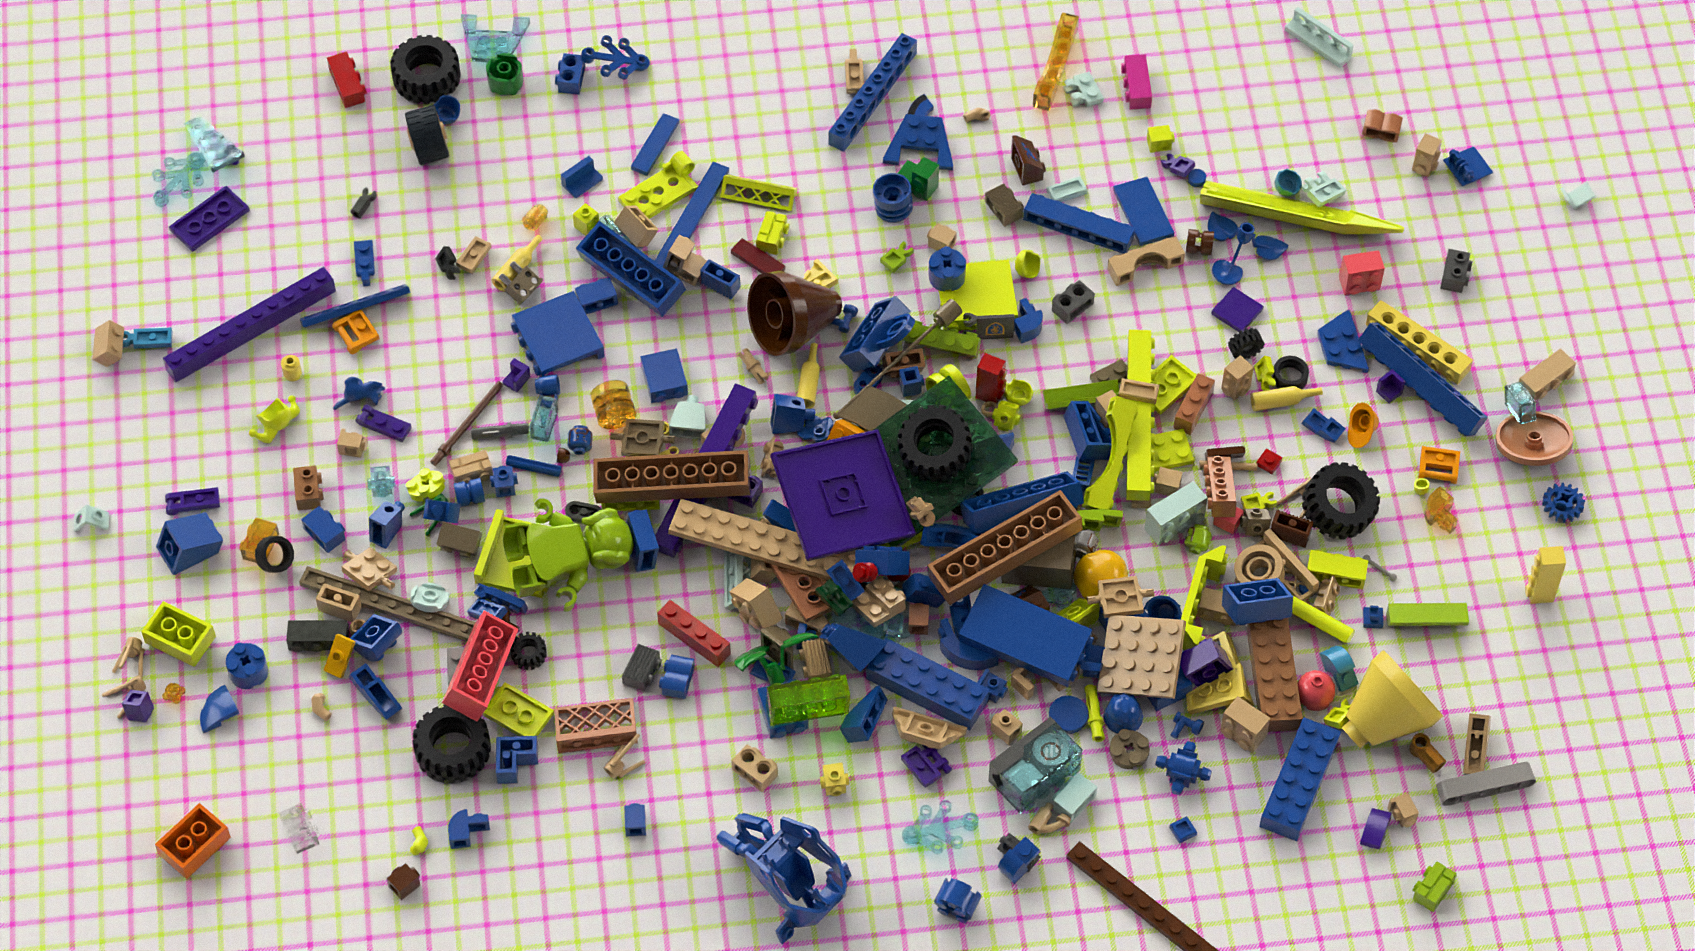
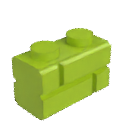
(1434, 886)

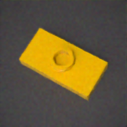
(339, 655)

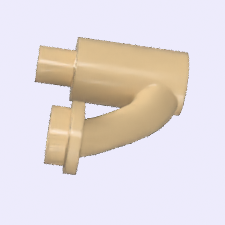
(1039, 822)

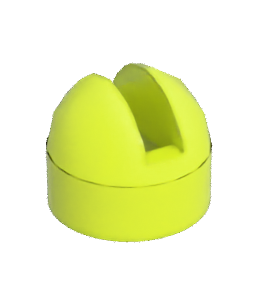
(1421, 486)

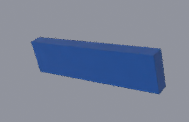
(655, 144)

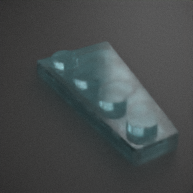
(212, 145)

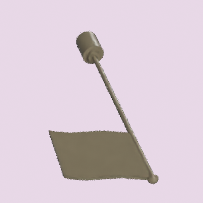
(875, 406)

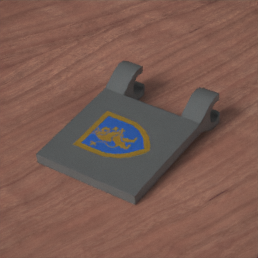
(991, 325)

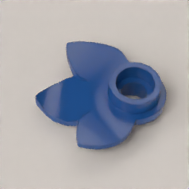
(816, 429)

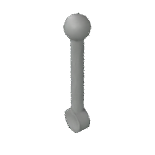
(1393, 577)

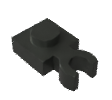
(446, 262)

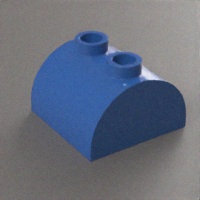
(376, 637)

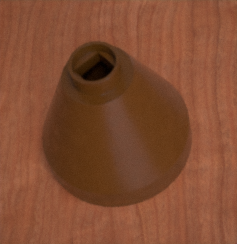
(789, 311)

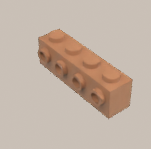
(1220, 486)

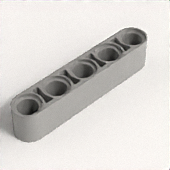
(1486, 783)

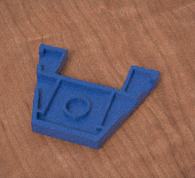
(923, 134)

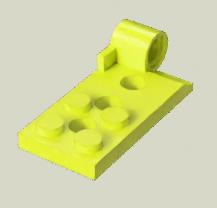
(675, 170)

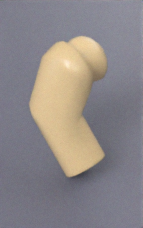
(317, 706)

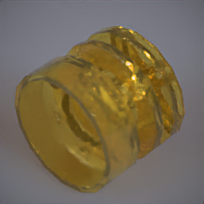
(612, 404)

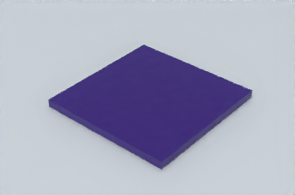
(842, 494)

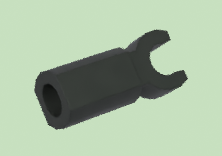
(363, 203)

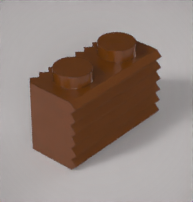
(1292, 528)

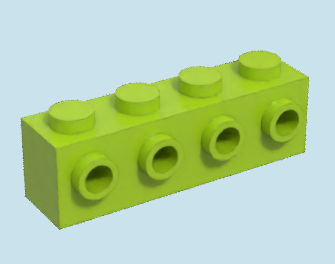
(944, 340)

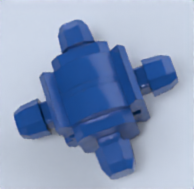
(1183, 768)

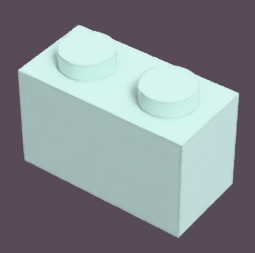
(1074, 797)

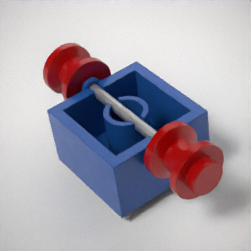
(881, 561)

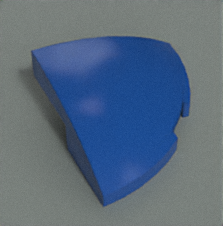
(217, 708)

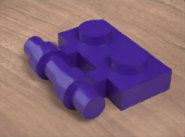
(922, 767)

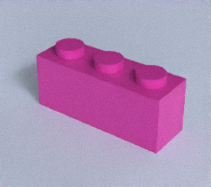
(1136, 81)

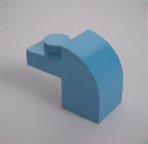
(1340, 664)

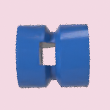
(469, 492)

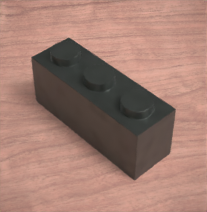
(314, 634)

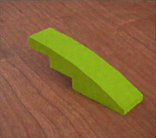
(1095, 518)

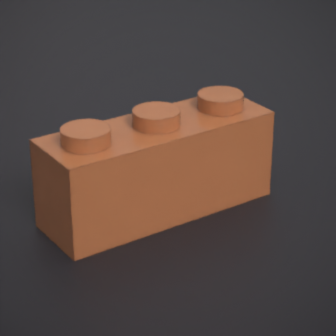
(1194, 403)

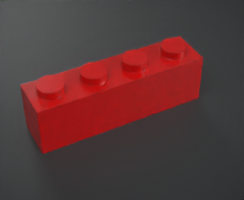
(694, 633)

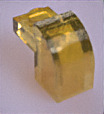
(1438, 510)

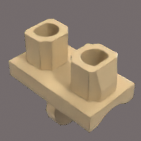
(921, 511)

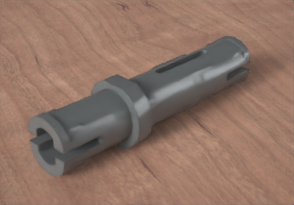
(504, 430)

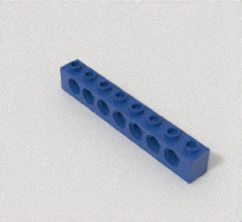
(872, 92)

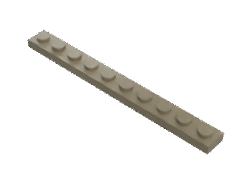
(391, 604)

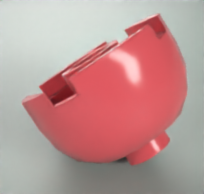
(1316, 690)

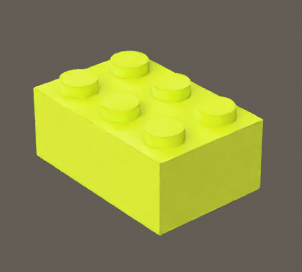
(178, 634)

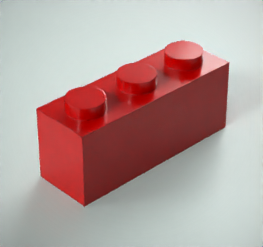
(346, 79)
(991, 379)

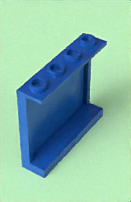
(556, 334)

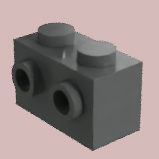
(1455, 271)

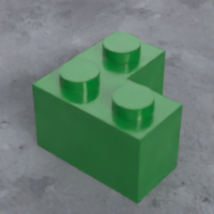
(922, 177)

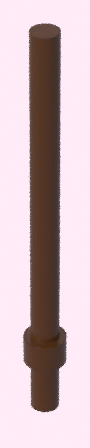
(446, 447)

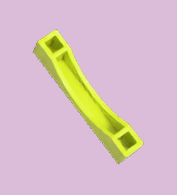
(1119, 417)

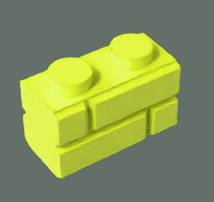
(771, 232)

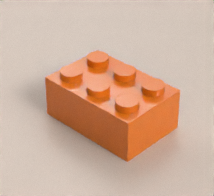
(193, 840)

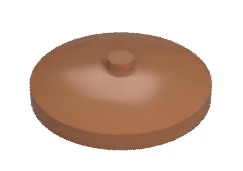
(1535, 442)

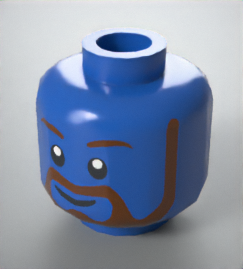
(580, 439)

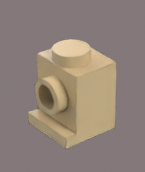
(351, 444)
(1403, 810)

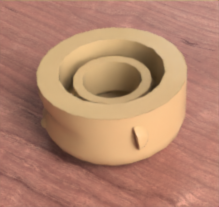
(1258, 557)

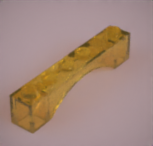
(1060, 51)

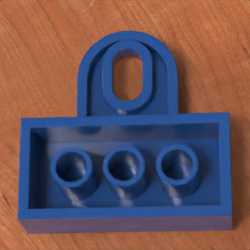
(882, 328)

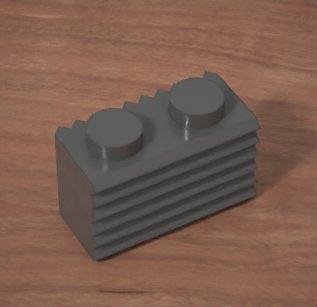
(641, 667)

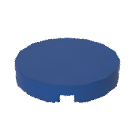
(1069, 713)

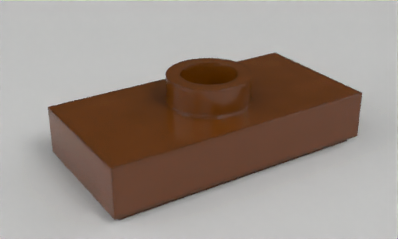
(1233, 452)

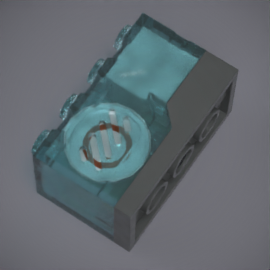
(1035, 765)

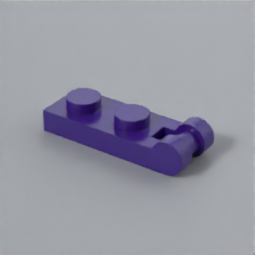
(383, 423)
(192, 500)

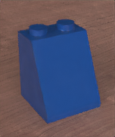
(188, 541)
(851, 645)

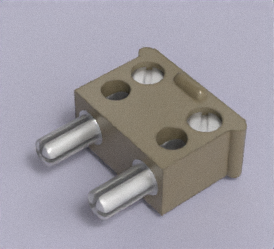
(522, 284)

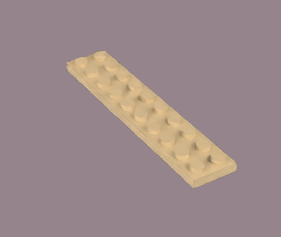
(750, 539)

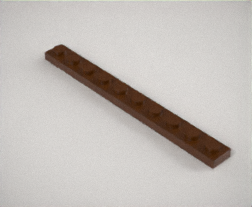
(1137, 899)

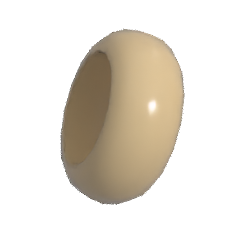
(988, 404)

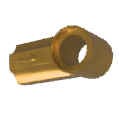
(1426, 754)

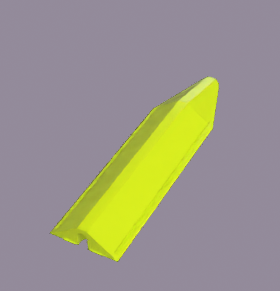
(1293, 210)

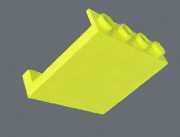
(986, 291)
(493, 566)

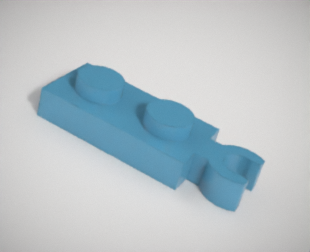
(149, 338)

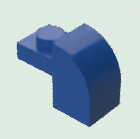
(1030, 323)
(442, 511)
(1093, 661)
(461, 826)
(1015, 861)

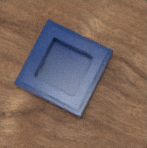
(1183, 829)

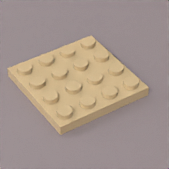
(1142, 656)

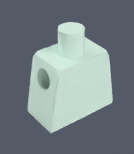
(688, 419)

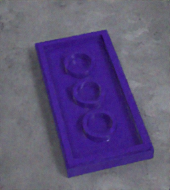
(209, 218)

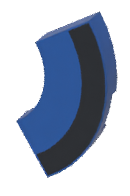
(921, 106)

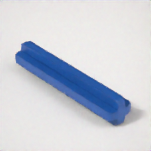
(533, 465)

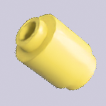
(291, 367)

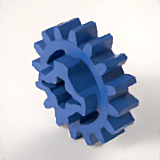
(1563, 502)

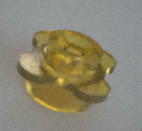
(173, 687)

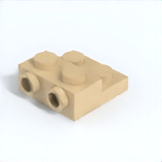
(879, 602)

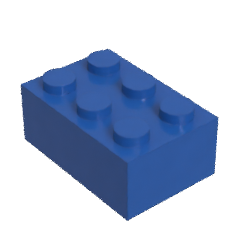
(1257, 601)

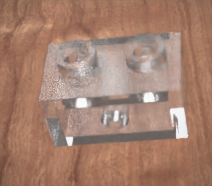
(299, 828)

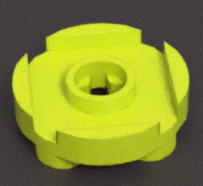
(426, 485)

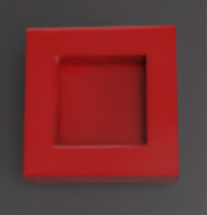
(1269, 461)

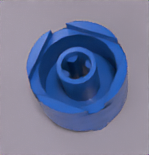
(947, 269)
(246, 665)
(957, 899)

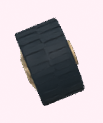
(426, 134)

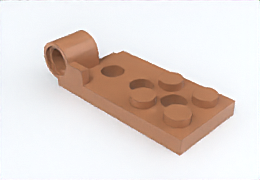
(799, 594)

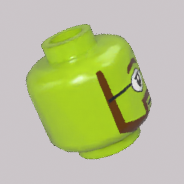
(1198, 538)

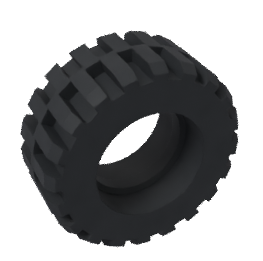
(425, 51)
(935, 420)
(1354, 483)
(450, 766)

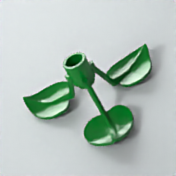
(773, 670)

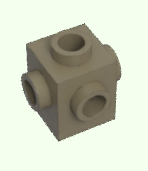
(1255, 521)

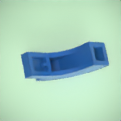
(946, 535)
(961, 653)

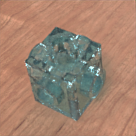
(381, 481)

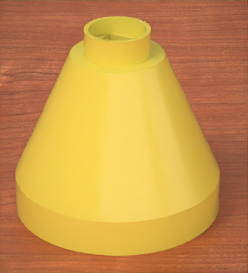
(1388, 705)

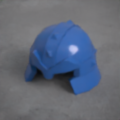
(1163, 607)
(1123, 713)

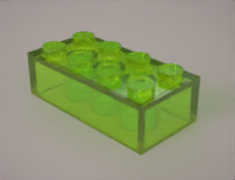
(807, 699)

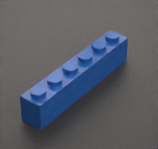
(1079, 223)

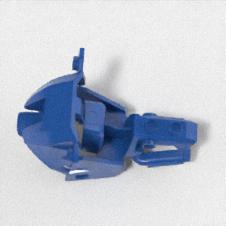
(781, 860)

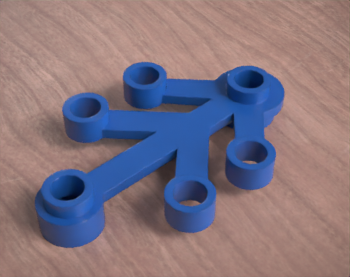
(616, 57)

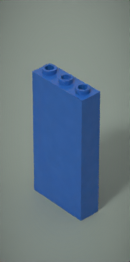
(1026, 635)

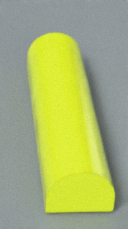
(1322, 620)

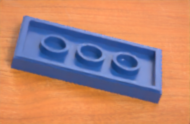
(1143, 211)

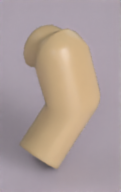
(977, 113)

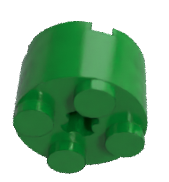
(504, 74)

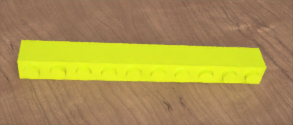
(1139, 444)

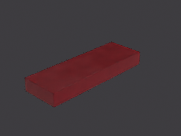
(756, 258)

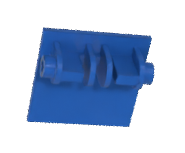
(1467, 165)

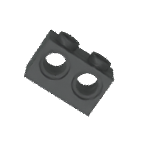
(1074, 303)

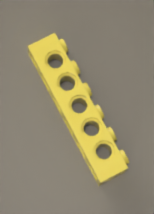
(1429, 343)

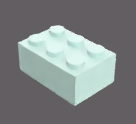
(1176, 513)

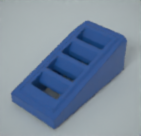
(1084, 484)

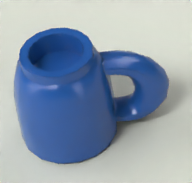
(548, 385)

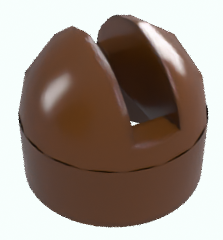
(563, 455)

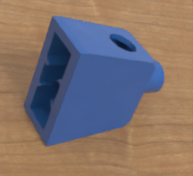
(789, 414)
(385, 523)

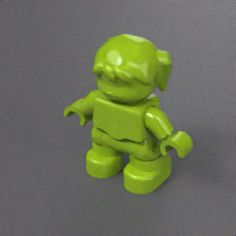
(563, 551)

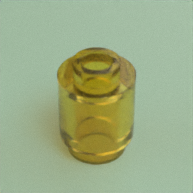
(535, 217)

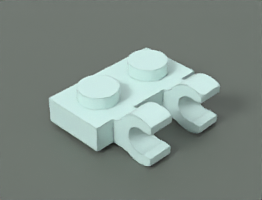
(1087, 90)
(1323, 189)

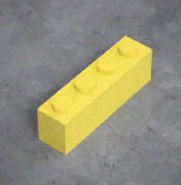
(1545, 575)

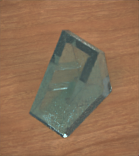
(893, 628)

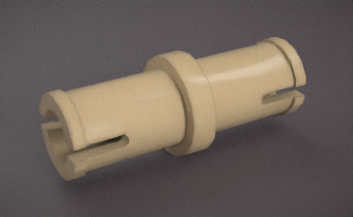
(753, 366)

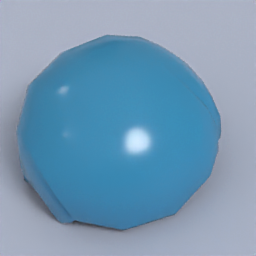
(1287, 182)

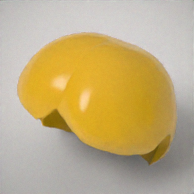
(1096, 567)

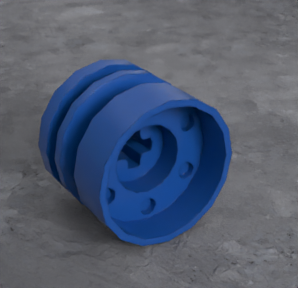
(892, 197)

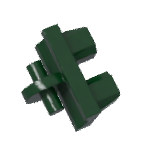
(834, 597)

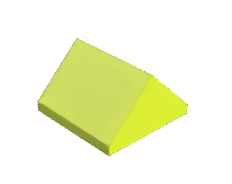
(1081, 612)

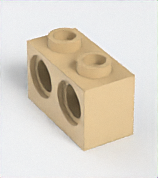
(752, 770)

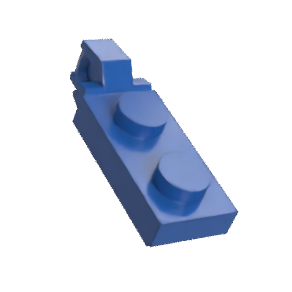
(364, 260)
(499, 597)

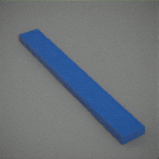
(696, 207)

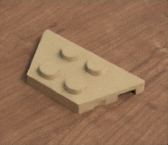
(926, 729)

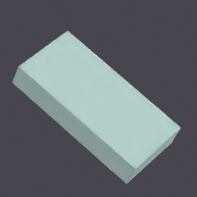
(1067, 190)

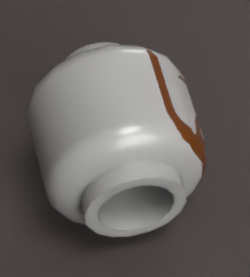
(1085, 542)

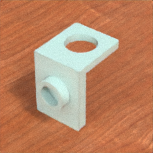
(1579, 196)
(91, 516)

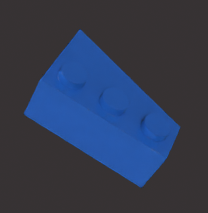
(1088, 434)

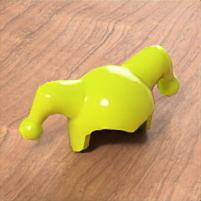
(275, 419)

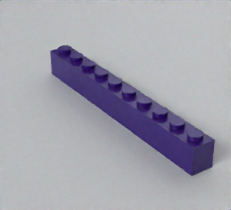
(249, 324)
(720, 438)

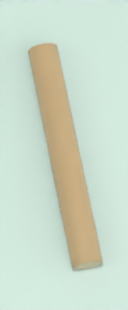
(1236, 465)

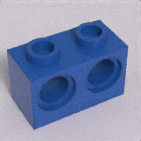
(570, 74)

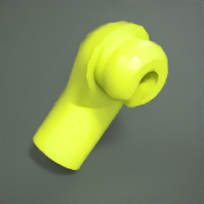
(420, 843)

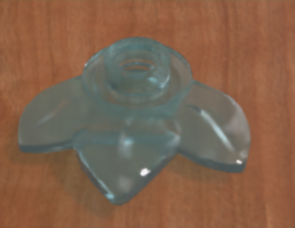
(1060, 597)

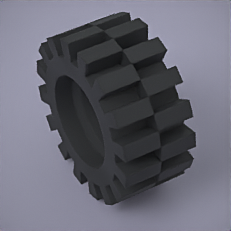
(1246, 343)
(532, 660)

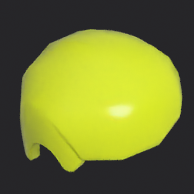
(1027, 264)
(1018, 392)

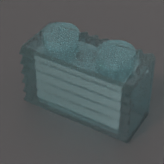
(1520, 402)
(543, 418)

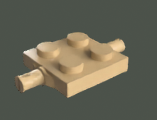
(369, 569)
(1120, 596)

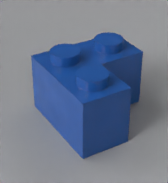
(514, 752)

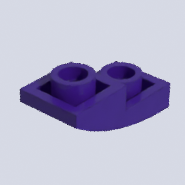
(1375, 828)

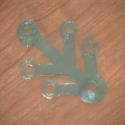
(193, 161)
(938, 829)

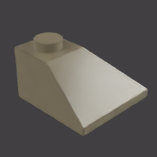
(773, 638)

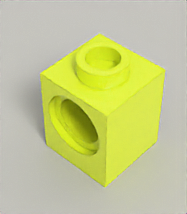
(1160, 138)
(585, 219)

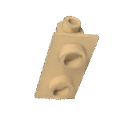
(766, 464)
(1329, 590)

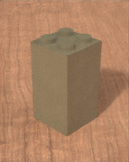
(1048, 569)

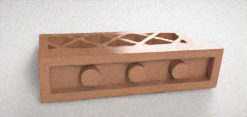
(596, 737)

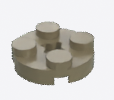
(1133, 758)

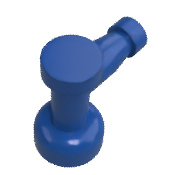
(849, 311)
(1181, 721)

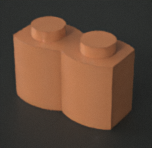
(1382, 125)

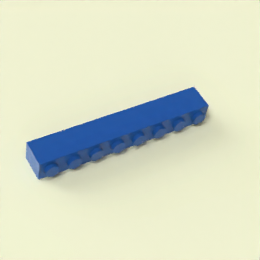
(1422, 379)

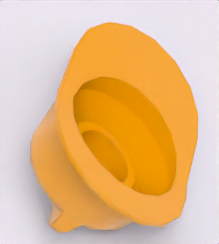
(1362, 425)

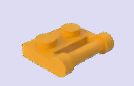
(360, 327)
(1439, 459)

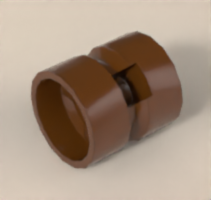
(1206, 242)

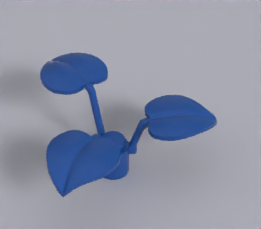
(1223, 228)

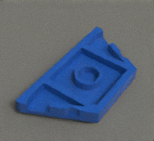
(1341, 343)

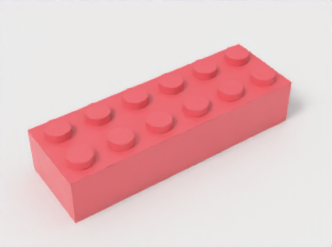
(480, 666)

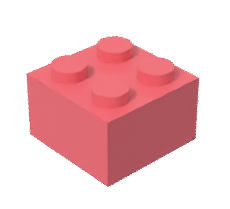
(1361, 272)

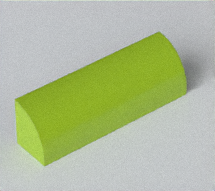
(1427, 614)

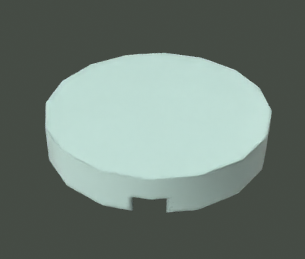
(429, 597)

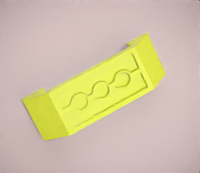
(1209, 567)

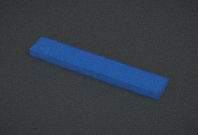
(354, 305)

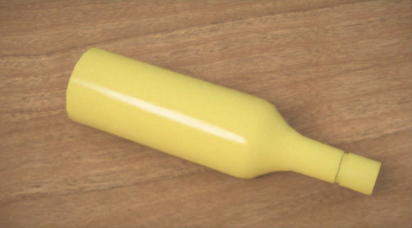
(522, 257)
(809, 378)
(1281, 397)

